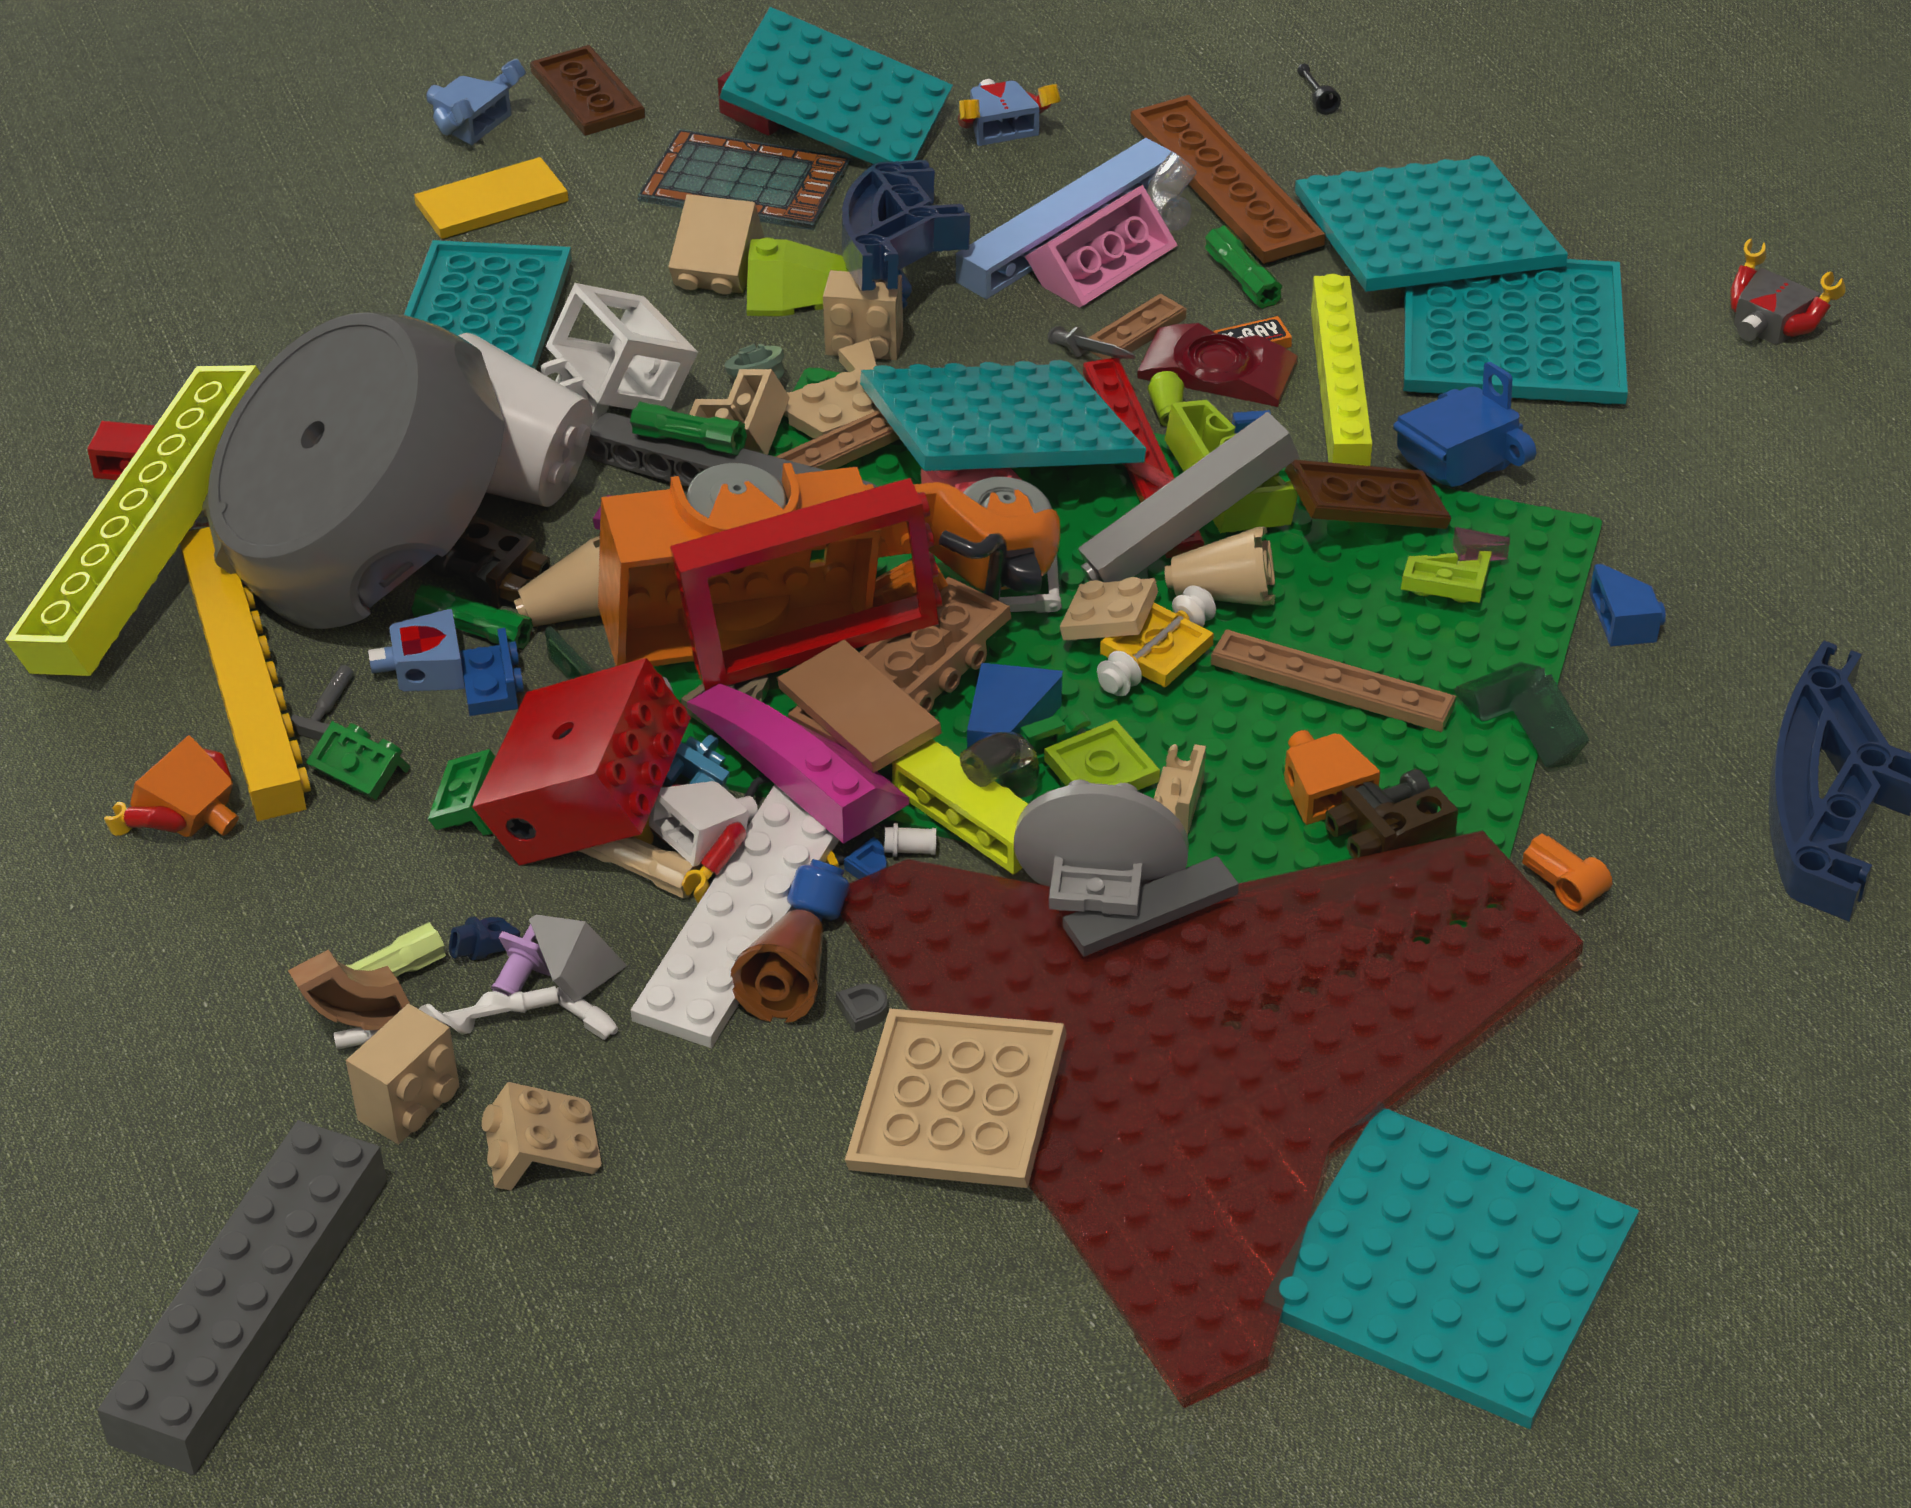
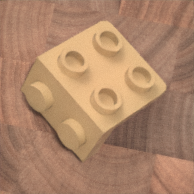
(540, 1128)

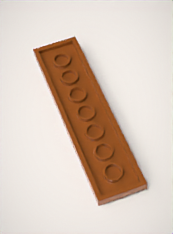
(1230, 180)

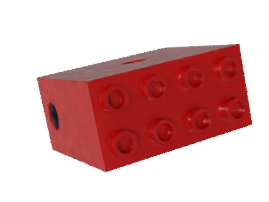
(582, 762)

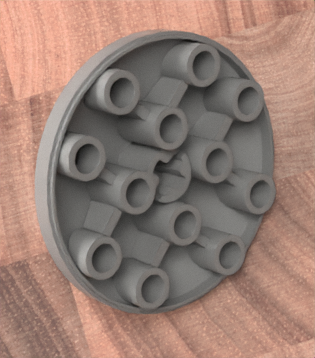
(1098, 845)

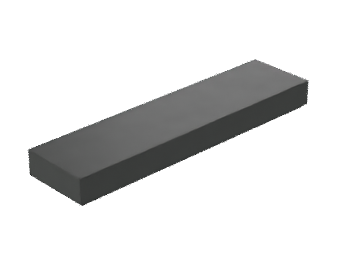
(1158, 904)

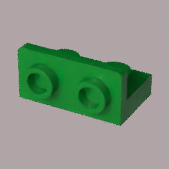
(356, 760)
(459, 790)

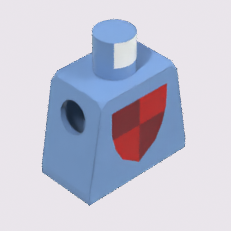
(422, 654)

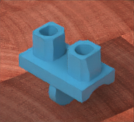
(698, 763)

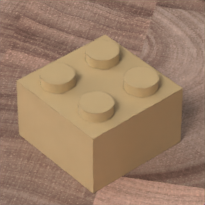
(862, 315)
(403, 1073)

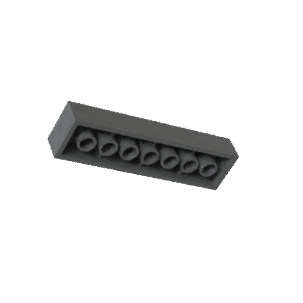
(242, 1298)

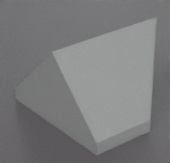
(575, 954)

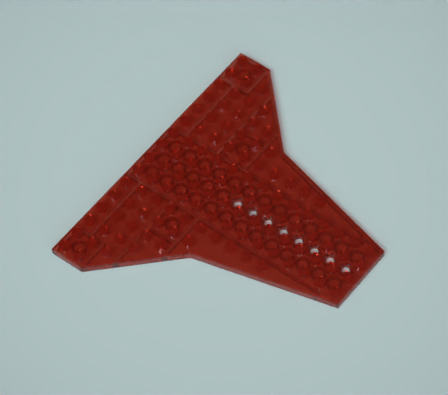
(1201, 1147)

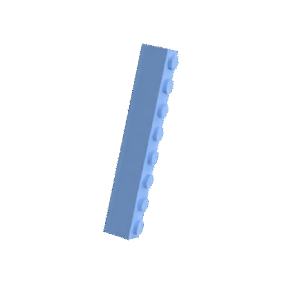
(1000, 255)

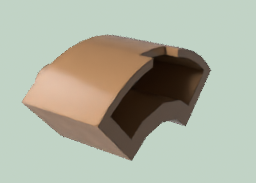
(348, 994)

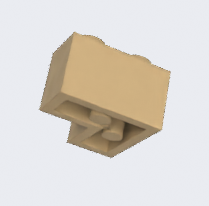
(755, 400)

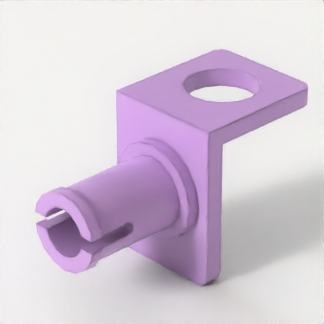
(523, 958)

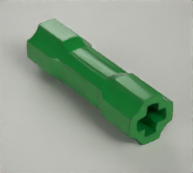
(1255, 280)
(713, 432)
(473, 616)

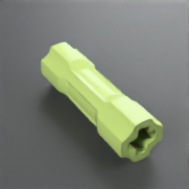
(407, 952)

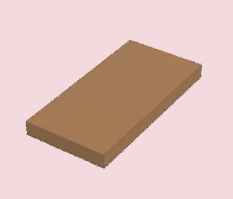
(859, 706)

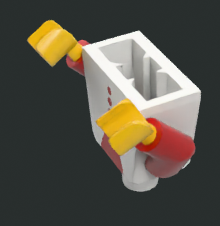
(702, 826)

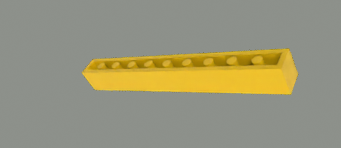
(246, 682)

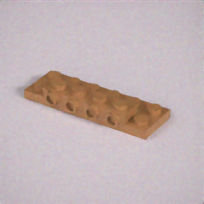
(936, 656)

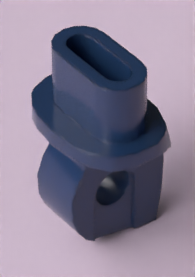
(479, 937)

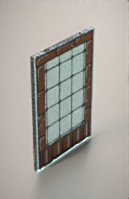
(783, 181)

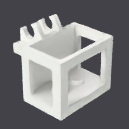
(641, 363)

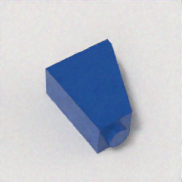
(1012, 698)

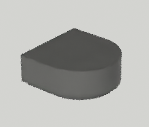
(863, 1005)

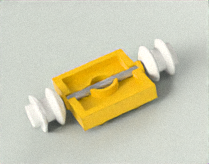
(1163, 647)

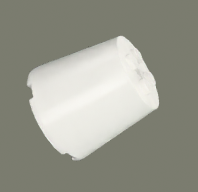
(542, 433)

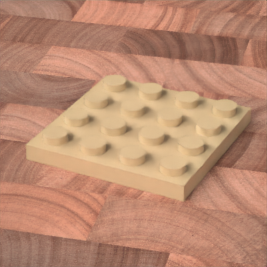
(957, 1097)

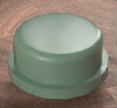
(756, 358)

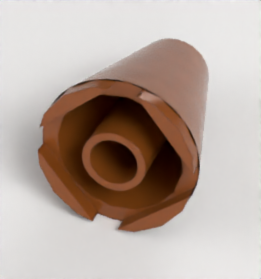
(781, 968)

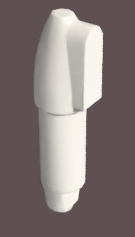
(593, 1017)

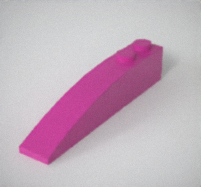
(801, 762)

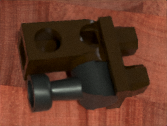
(492, 561)
(1392, 816)

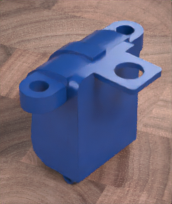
(1465, 432)

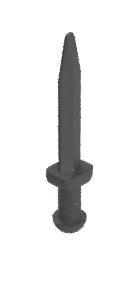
(1078, 343)

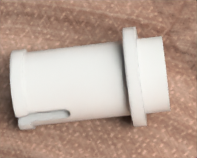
(909, 840)

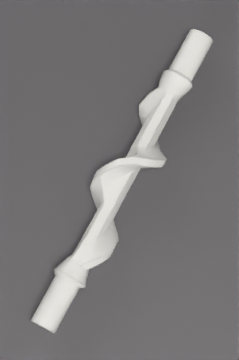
(464, 1019)

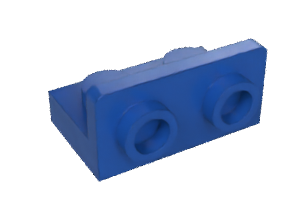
(490, 678)

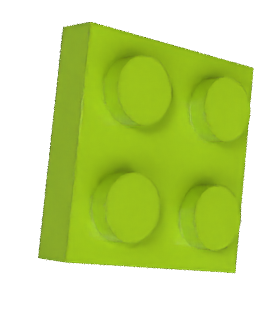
(1102, 757)

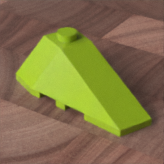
(787, 276)

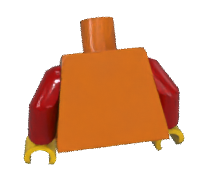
(179, 794)

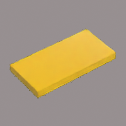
(491, 197)

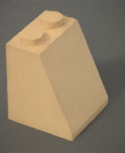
(714, 244)

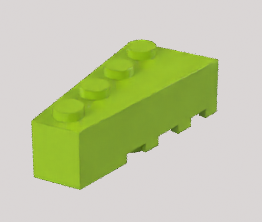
(1196, 431)

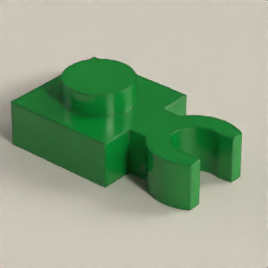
(1054, 730)

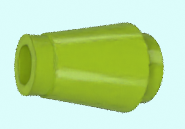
(1164, 390)

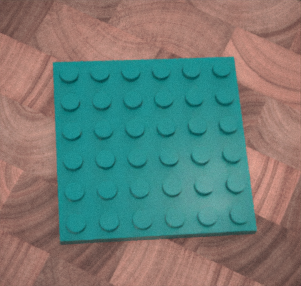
(1429, 223)
(1545, 327)
(1000, 416)
(1454, 1265)

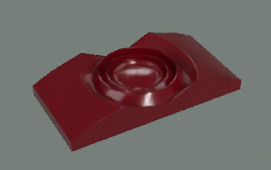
(1221, 364)

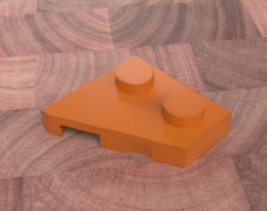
(900, 584)

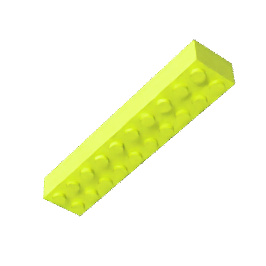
(131, 531)

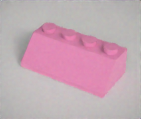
(1102, 249)

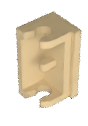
(1182, 783)

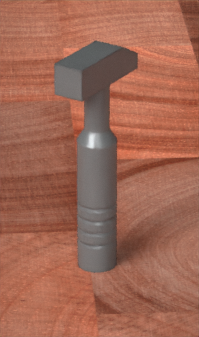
(313, 727)

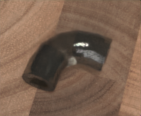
(1005, 758)

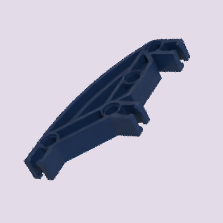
(893, 222)
(1815, 834)

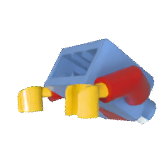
(1005, 110)

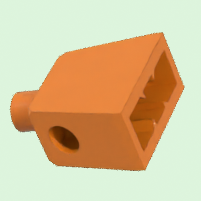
(1320, 771)

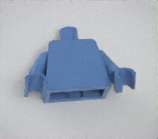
(474, 106)

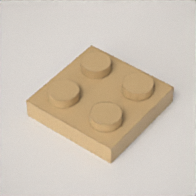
(1109, 608)

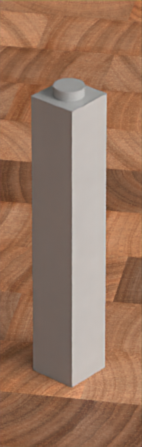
(1189, 501)

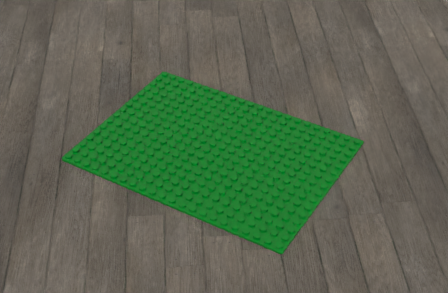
(1333, 600)

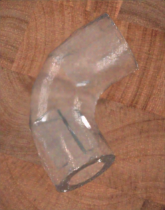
(1166, 191)

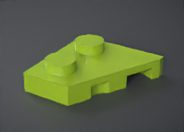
(1447, 576)

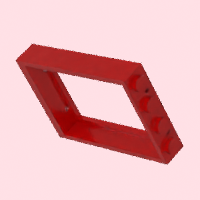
(793, 533)

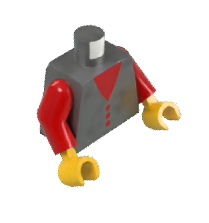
(1774, 305)

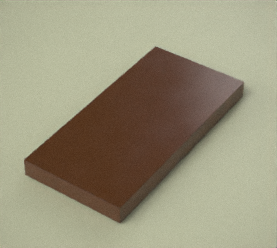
(587, 90)
(1367, 494)

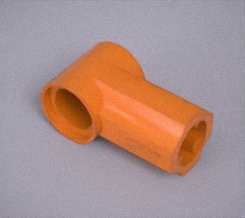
(1574, 880)

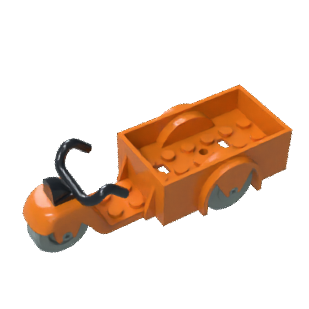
(990, 535)

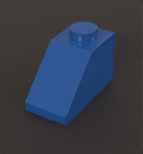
(1625, 607)

